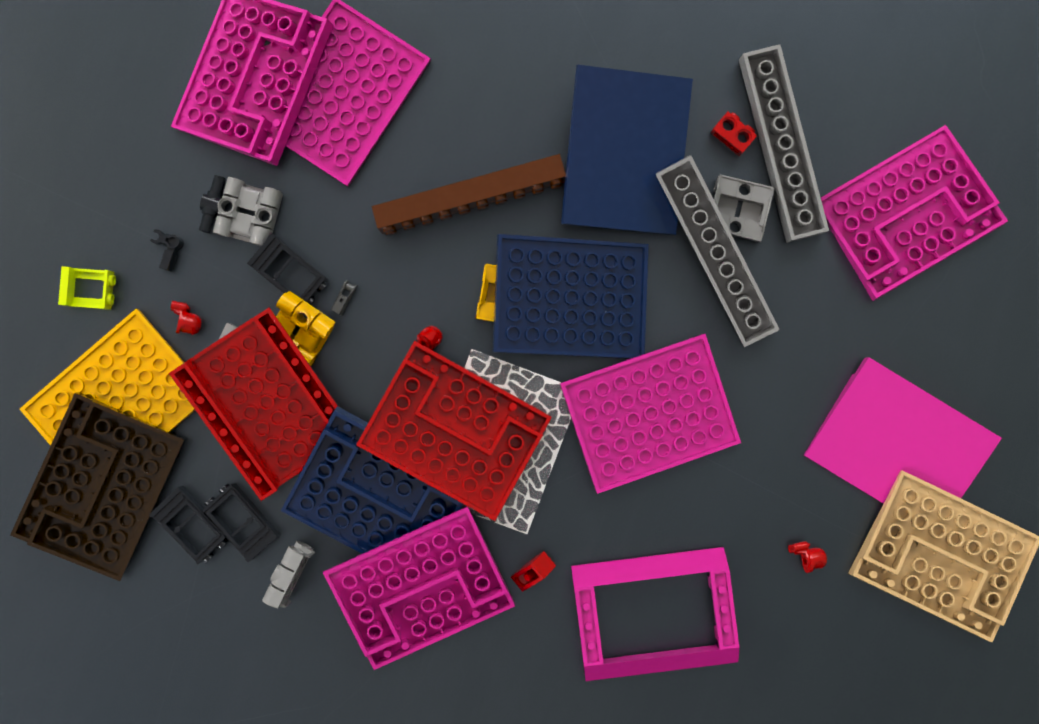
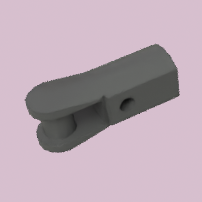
(342, 301)

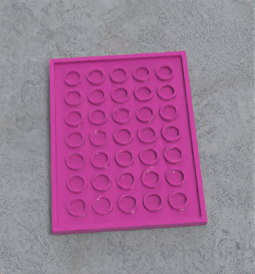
(353, 93)
(650, 413)

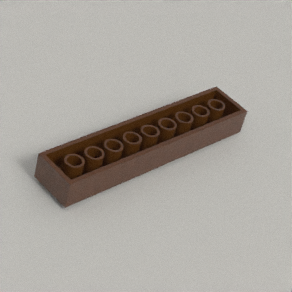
(469, 194)

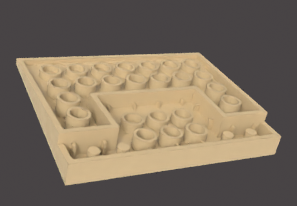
(946, 556)

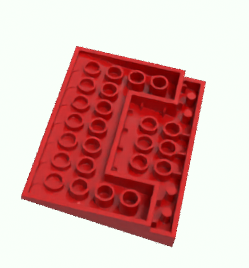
(454, 430)

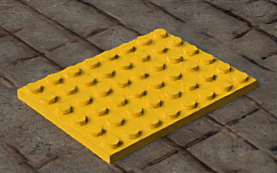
(121, 370)

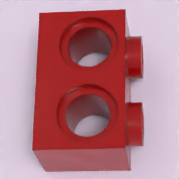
(730, 138)

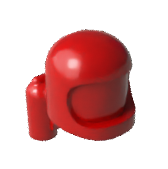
(187, 322)
(430, 337)
(811, 557)

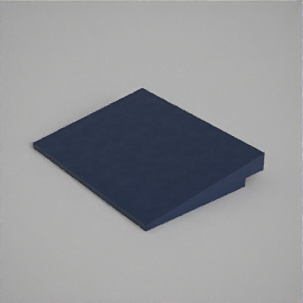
(618, 139)
(358, 494)

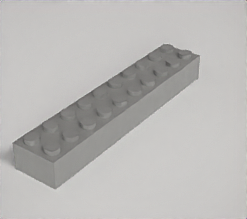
(783, 143)
(717, 250)

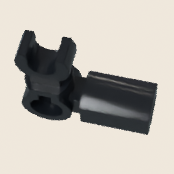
(170, 255)

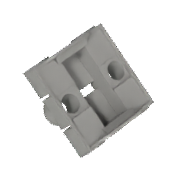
(753, 210)
(245, 226)
(287, 575)

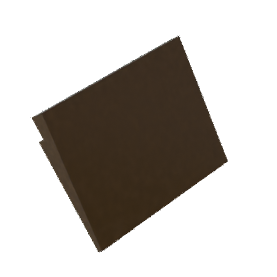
(97, 487)

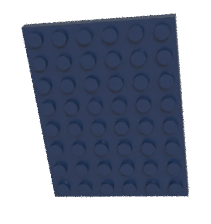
(570, 297)

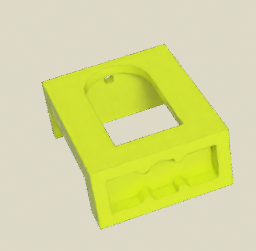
(67, 288)

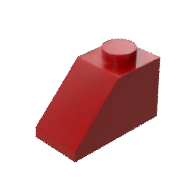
(533, 571)

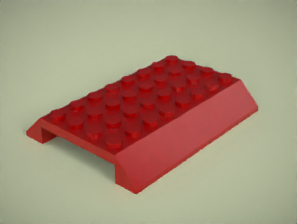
(258, 400)

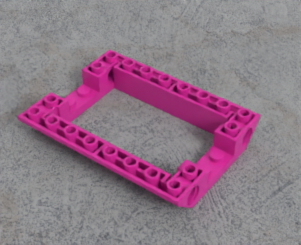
(652, 567)

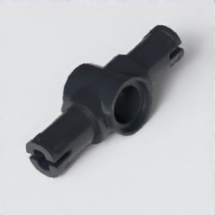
(209, 203)

